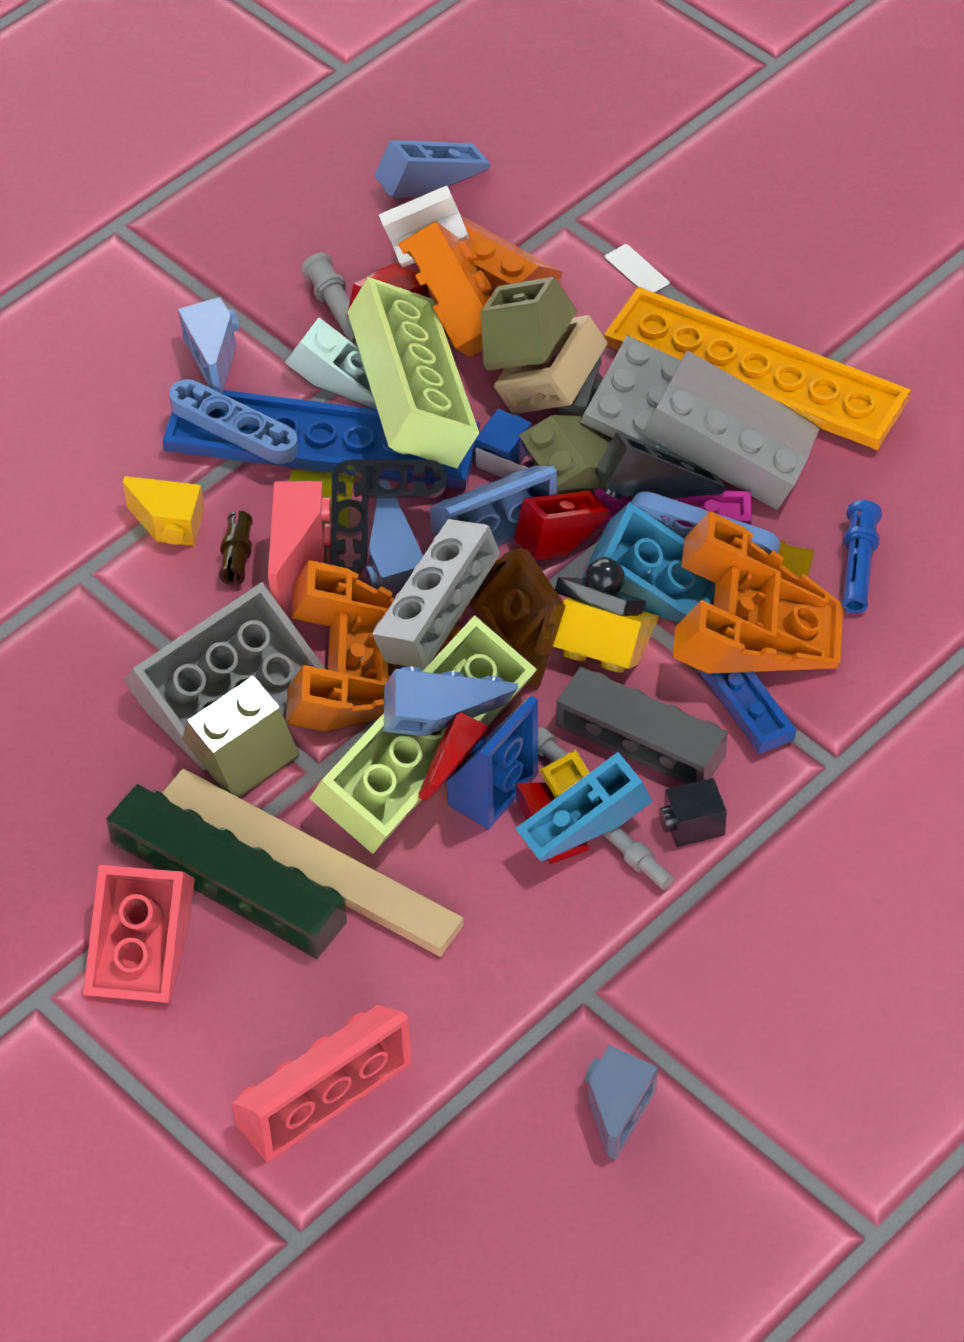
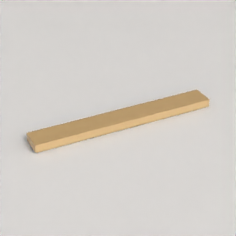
(358, 884)

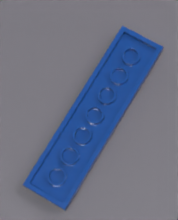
(324, 434)

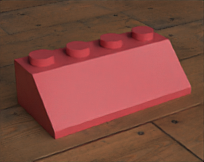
(323, 1080)

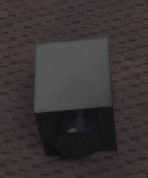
(693, 812)

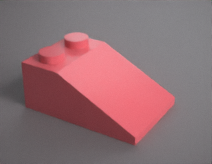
(296, 535)
(137, 933)

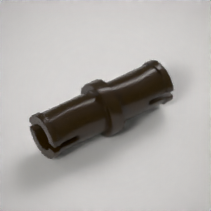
(236, 547)

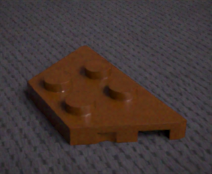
(521, 608)

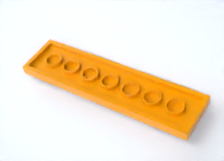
(807, 383)

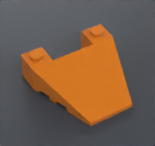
(760, 608)
(356, 671)

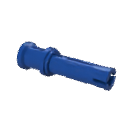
(860, 541)

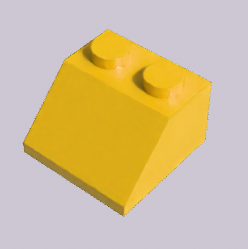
(603, 635)

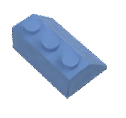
(497, 502)

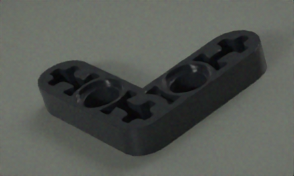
(370, 488)

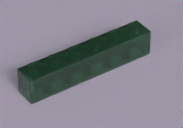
(228, 870)

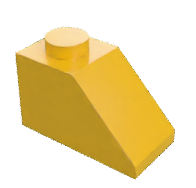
(166, 508)

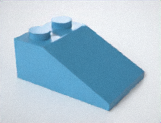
(652, 564)

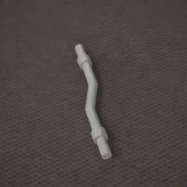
(635, 853)

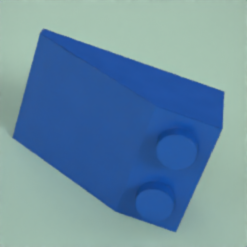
(488, 778)

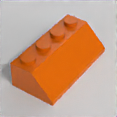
(503, 261)

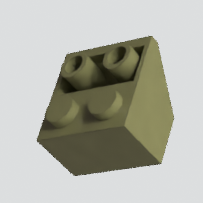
(524, 323)

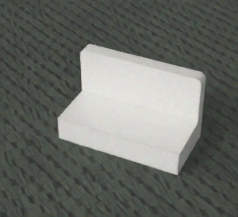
(417, 214)

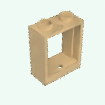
(560, 384)

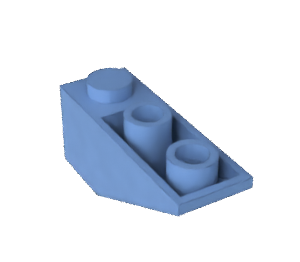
(428, 702)

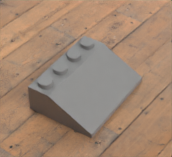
(732, 430)
(218, 655)

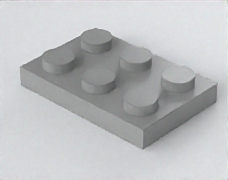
(630, 390)

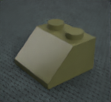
(569, 448)
(241, 738)

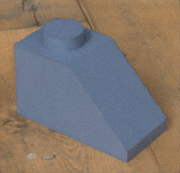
(619, 1095)

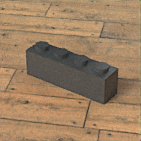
(641, 727)

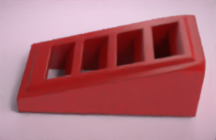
(456, 743)

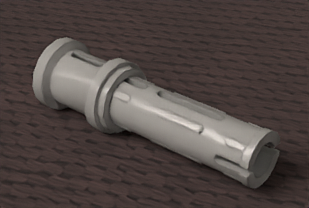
(329, 289)

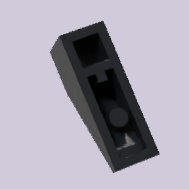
(638, 467)

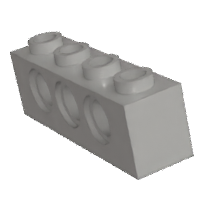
(436, 594)

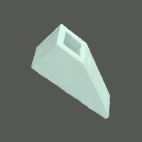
(332, 363)

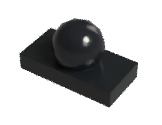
(601, 588)

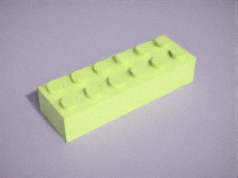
(412, 373)
(384, 771)

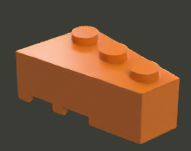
(453, 283)

